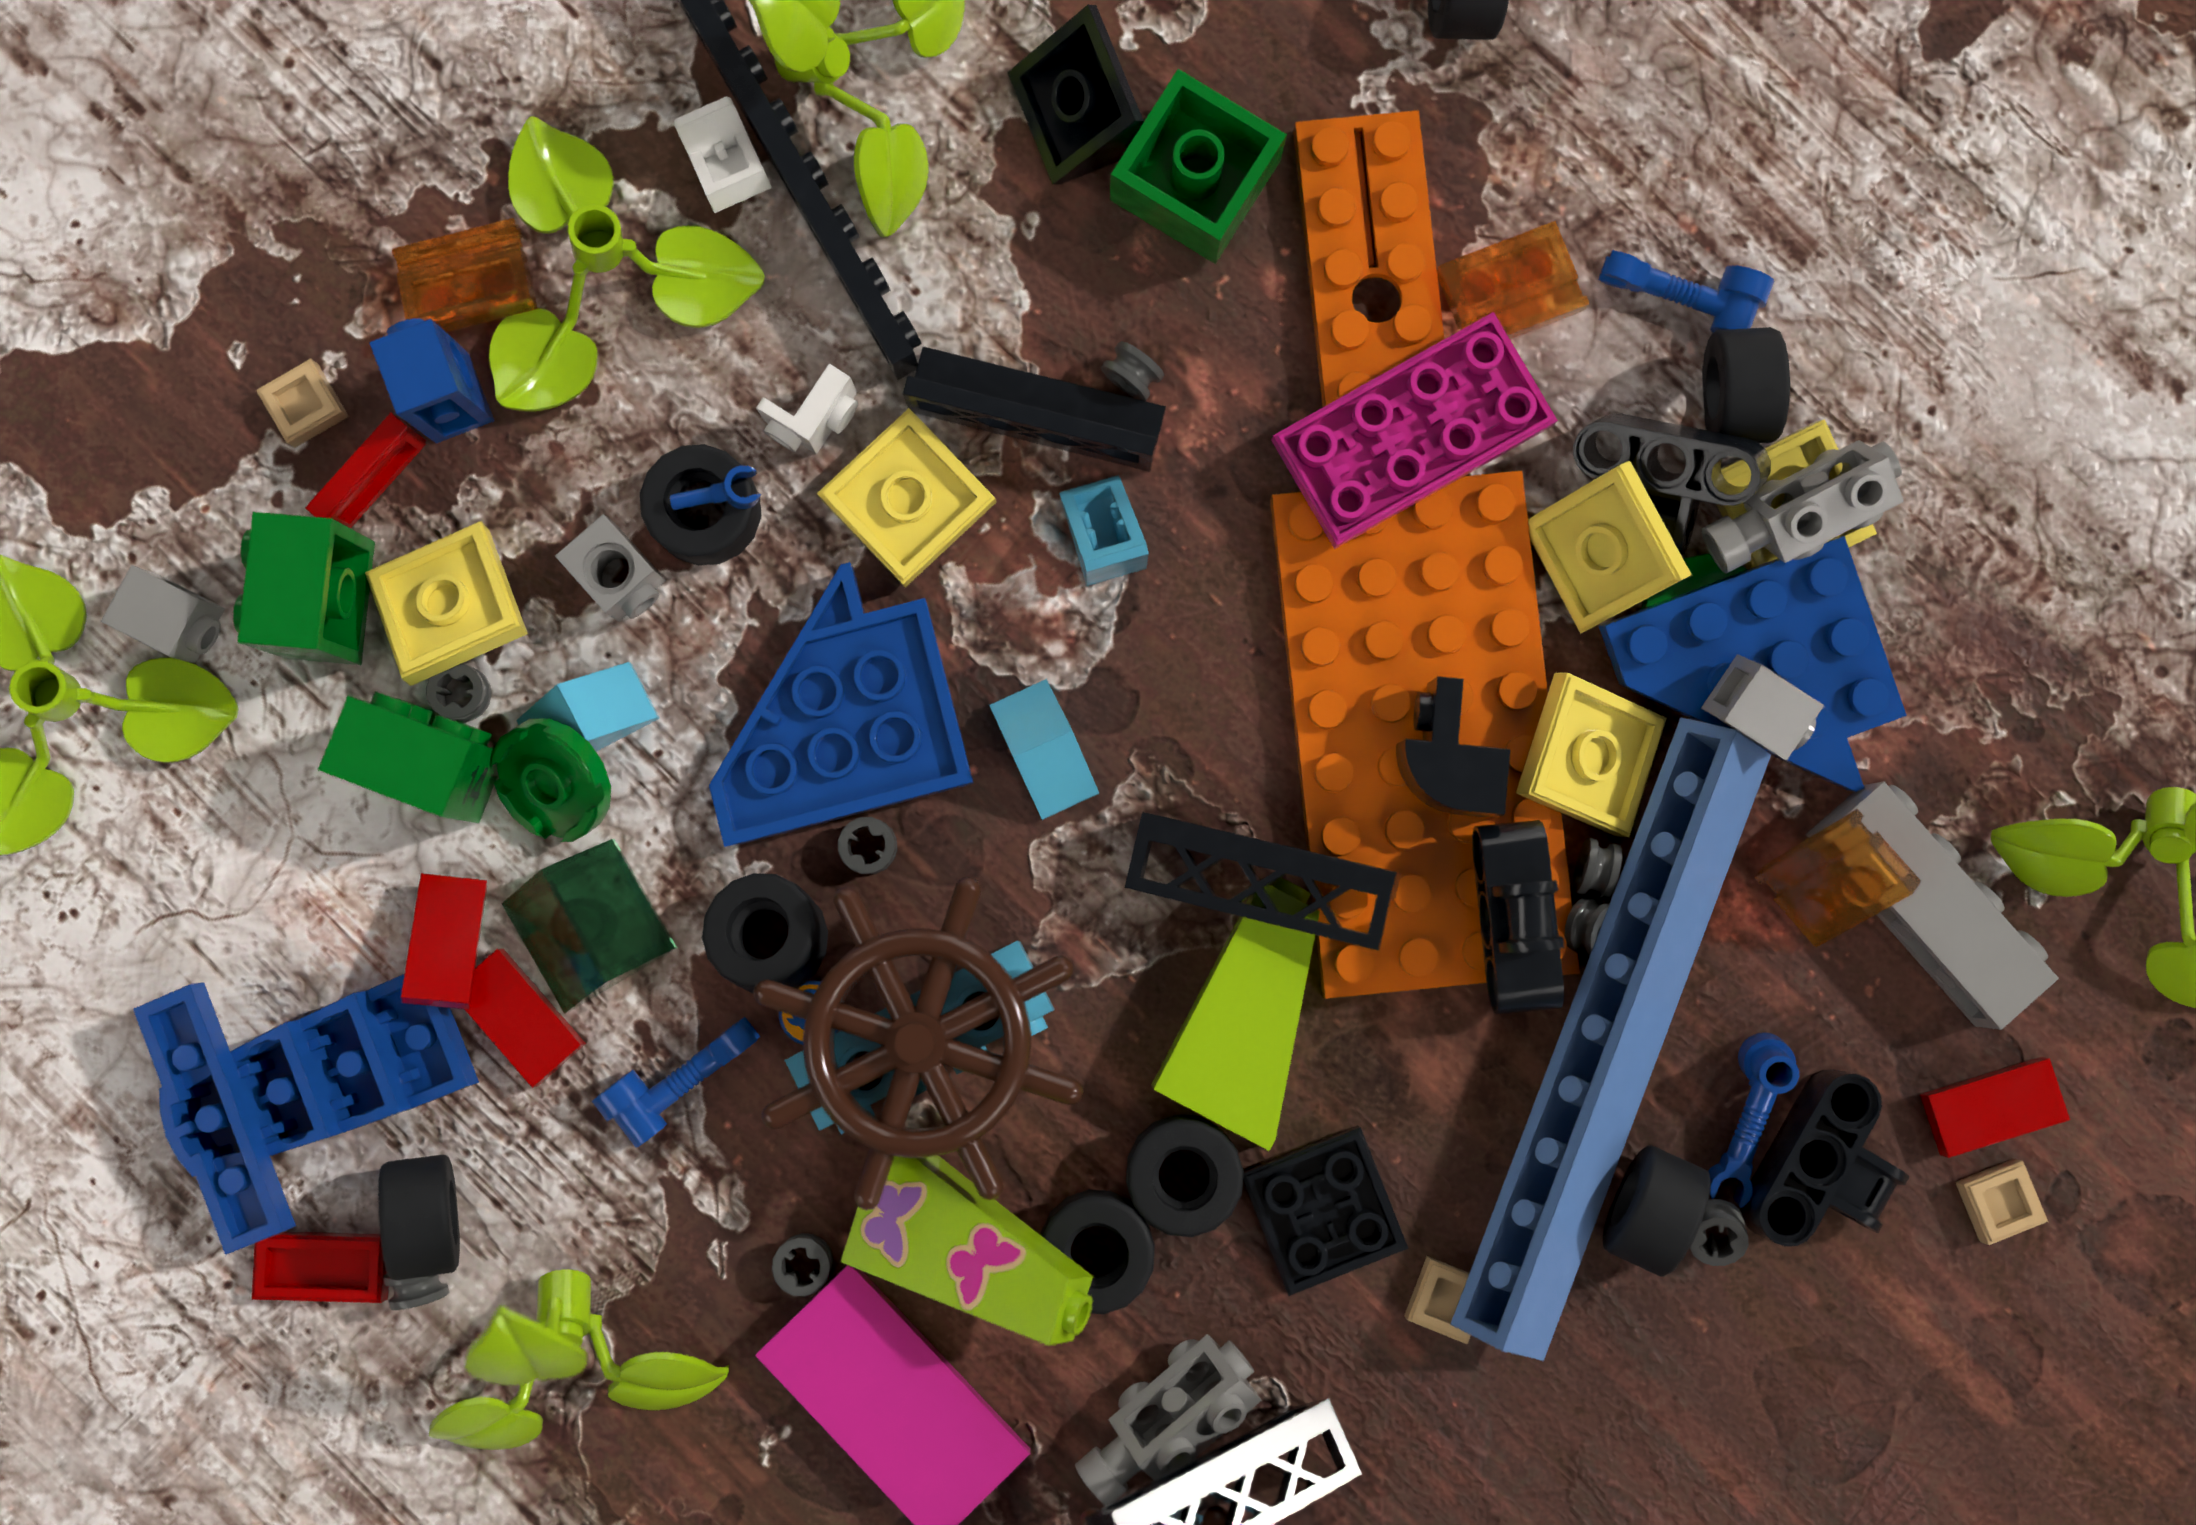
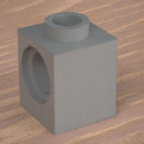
(593, 551)
(164, 615)
(1763, 707)

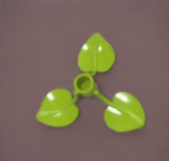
(888, 160)
(568, 181)
(170, 707)
(2073, 860)
(520, 1350)

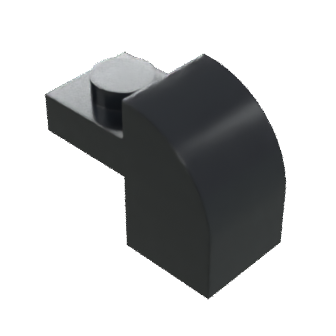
(1447, 773)

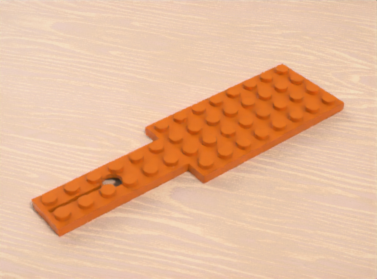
(1402, 603)

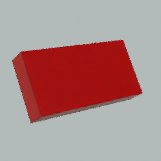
(368, 472)
(444, 941)
(520, 1019)
(1995, 1107)
(320, 1268)

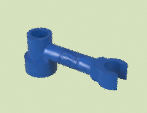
(1732, 305)
(1754, 1059)
(639, 1108)

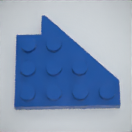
(1791, 617)
(845, 723)

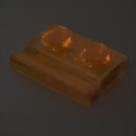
(466, 276)
(1520, 279)
(1838, 879)

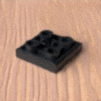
(1324, 1210)

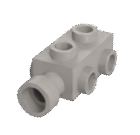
(1812, 507)
(1172, 1417)

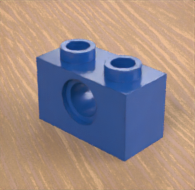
(430, 379)

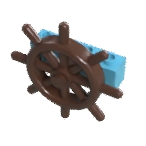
(916, 1041)

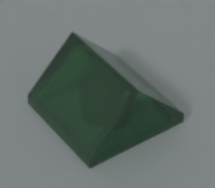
(587, 924)

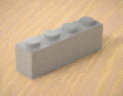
(1949, 919)

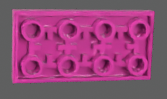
(1414, 430)
(893, 1401)

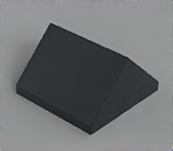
(1077, 98)

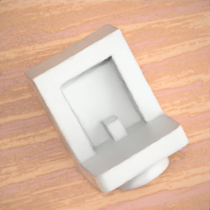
(722, 154)
(825, 410)

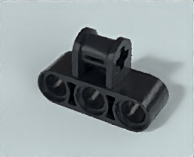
(1675, 494)
(1518, 917)
(1847, 1174)

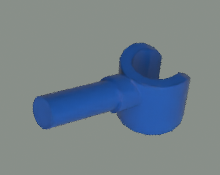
(718, 492)

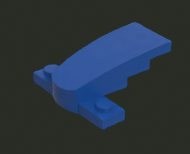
(289, 1089)

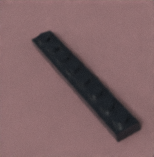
(804, 181)

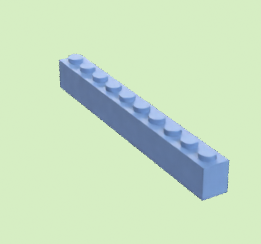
(1611, 1039)

